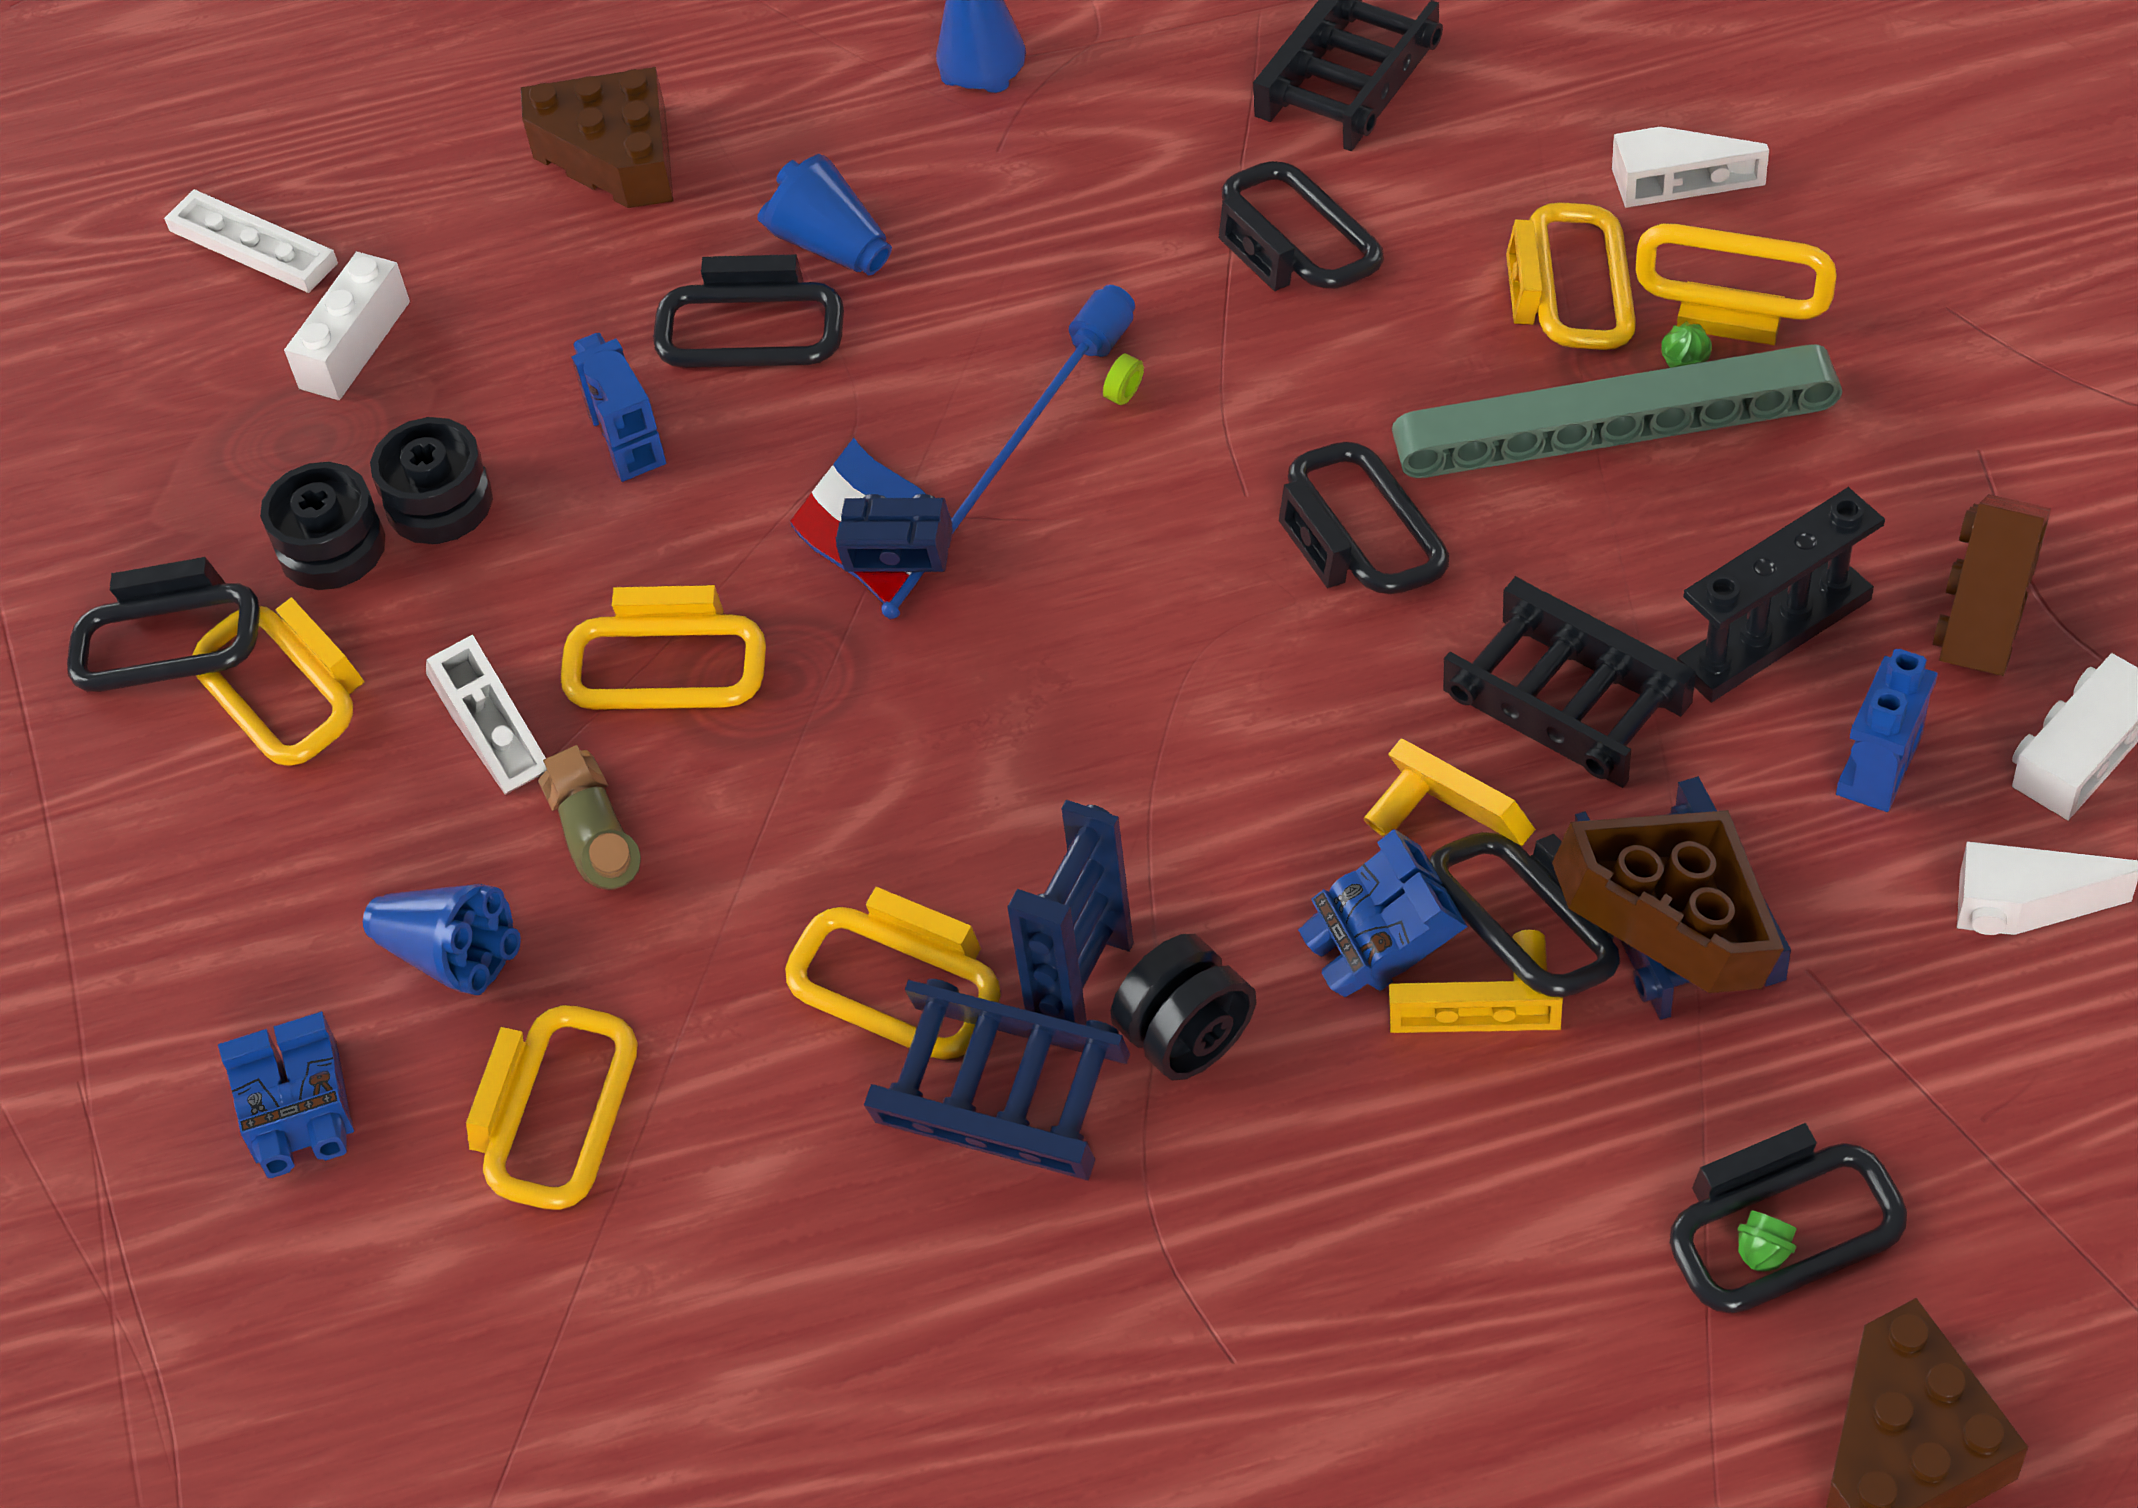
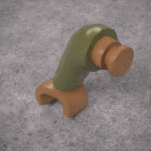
(590, 826)

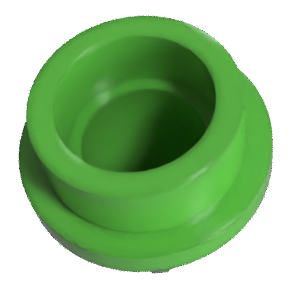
(1686, 345)
(1765, 1241)

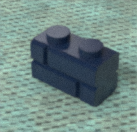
(894, 534)

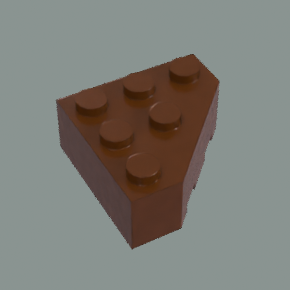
(604, 133)
(1991, 583)
(1674, 893)
(1919, 1423)

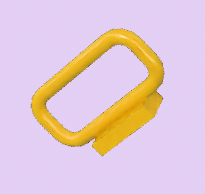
(1533, 279)
(1729, 310)
(664, 613)
(313, 655)
(907, 929)
(507, 1088)

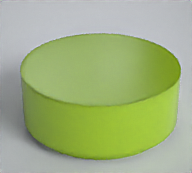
(1123, 379)

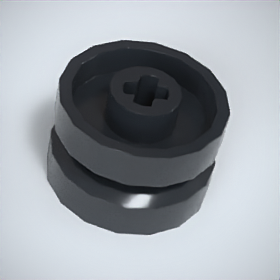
(431, 480)
(323, 525)
(1183, 1006)

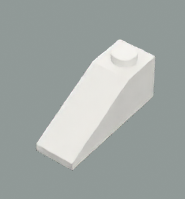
(1681, 164)
(485, 714)
(2032, 888)

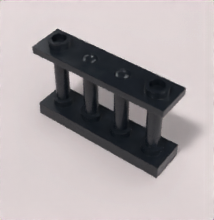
(1322, 31)
(1780, 593)
(1577, 637)

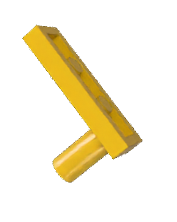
(1428, 774)
(1477, 1004)

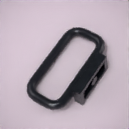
(1272, 253)
(742, 281)
(1328, 543)
(159, 592)
(1541, 878)
(1765, 1172)

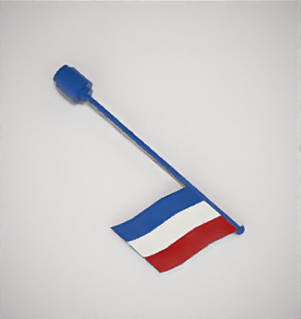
(857, 474)

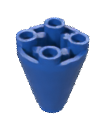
(979, 45)
(824, 216)
(447, 933)

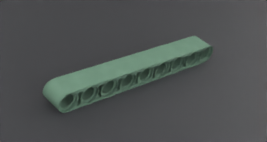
(1616, 411)

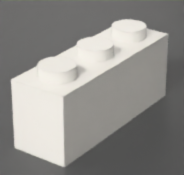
(347, 325)
(2081, 739)

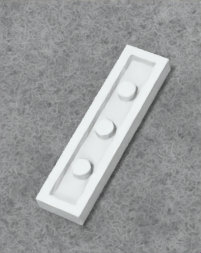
(251, 240)

